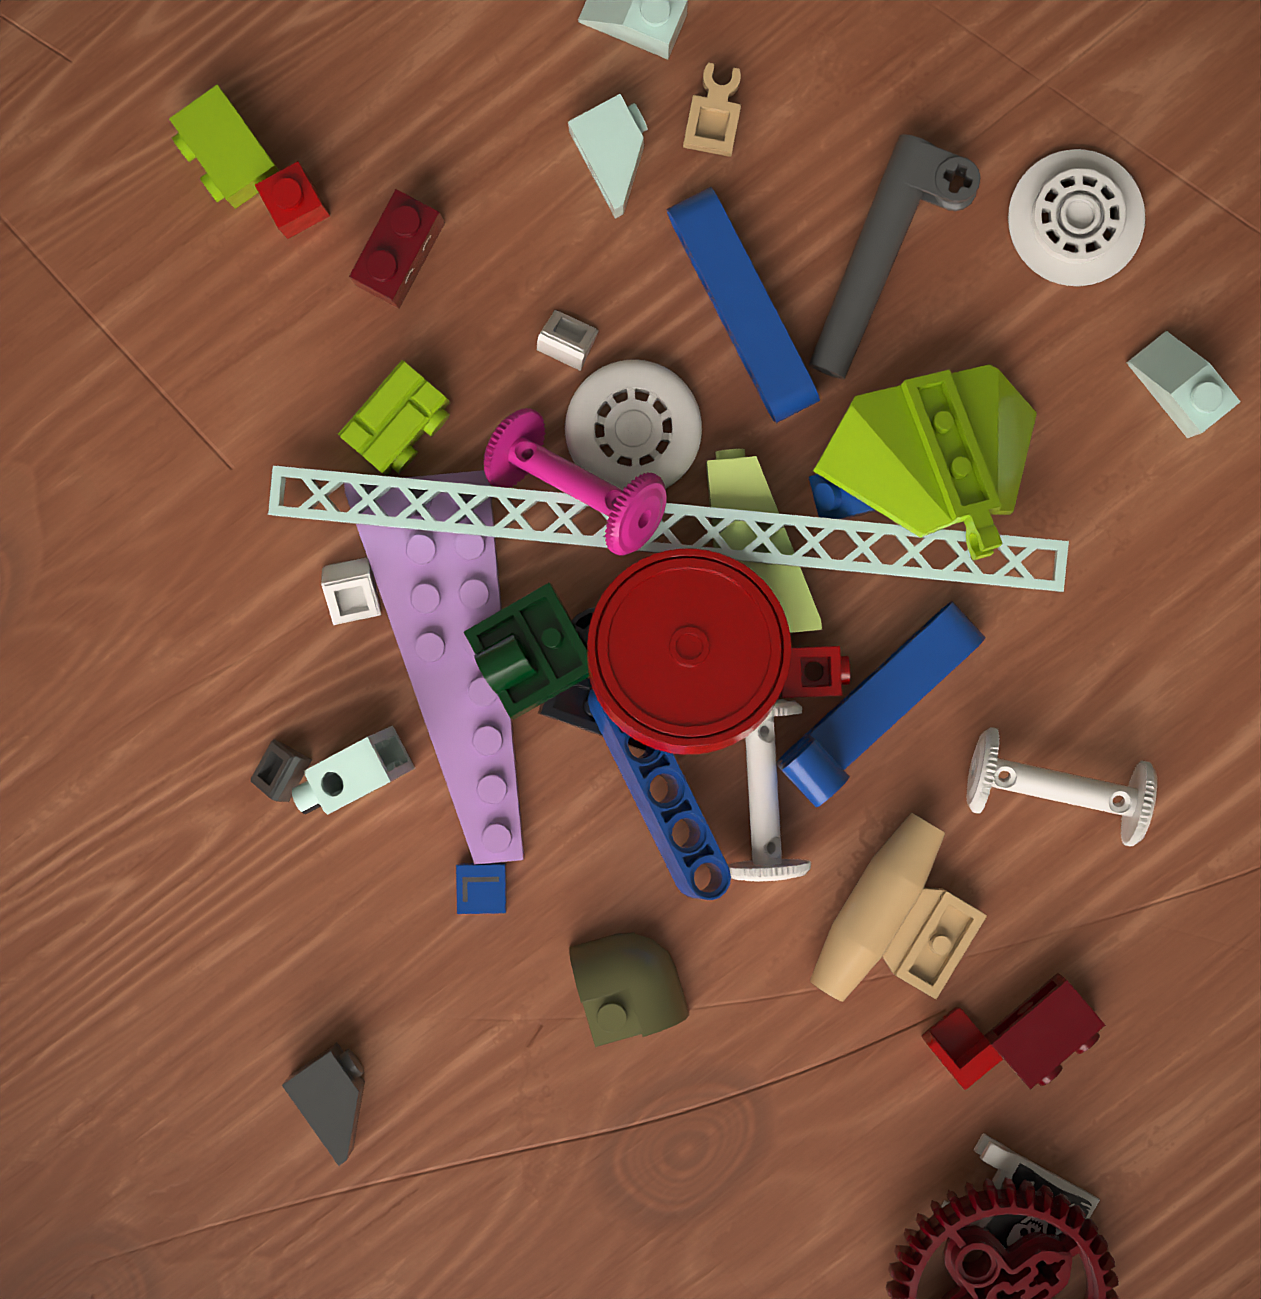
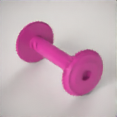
(518, 450)

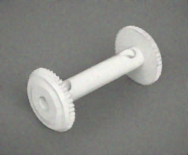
(764, 806)
(1135, 806)

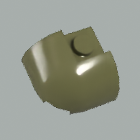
(627, 987)

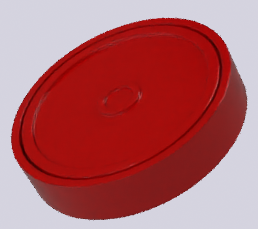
(688, 651)

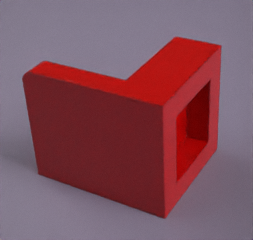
(961, 1047)

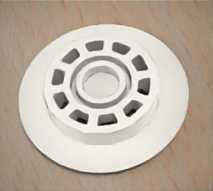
(1076, 217)
(633, 426)

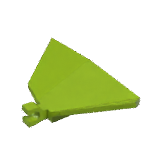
(936, 452)

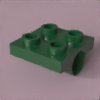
(529, 651)

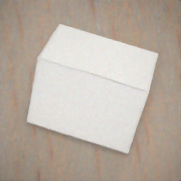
(566, 339)

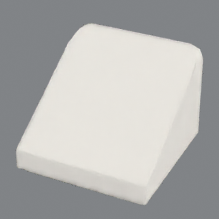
(350, 591)

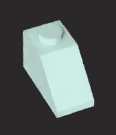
(643, 23)
(611, 147)
(1183, 384)

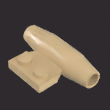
(897, 918)

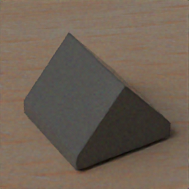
(280, 771)

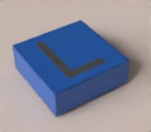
(481, 888)

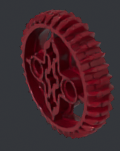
(1000, 1268)

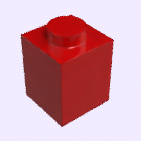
(292, 200)

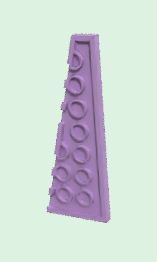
(432, 594)

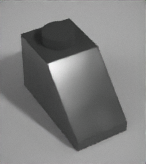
(330, 1098)

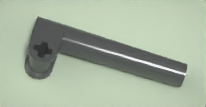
(912, 174)

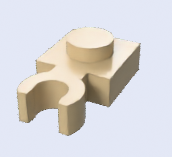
(712, 118)

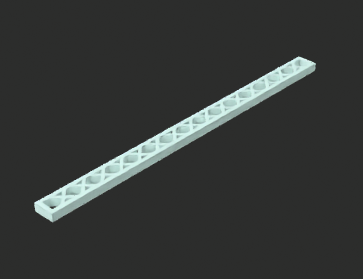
(531, 497)

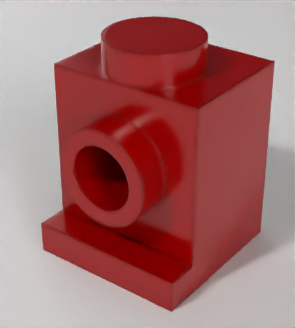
(834, 672)

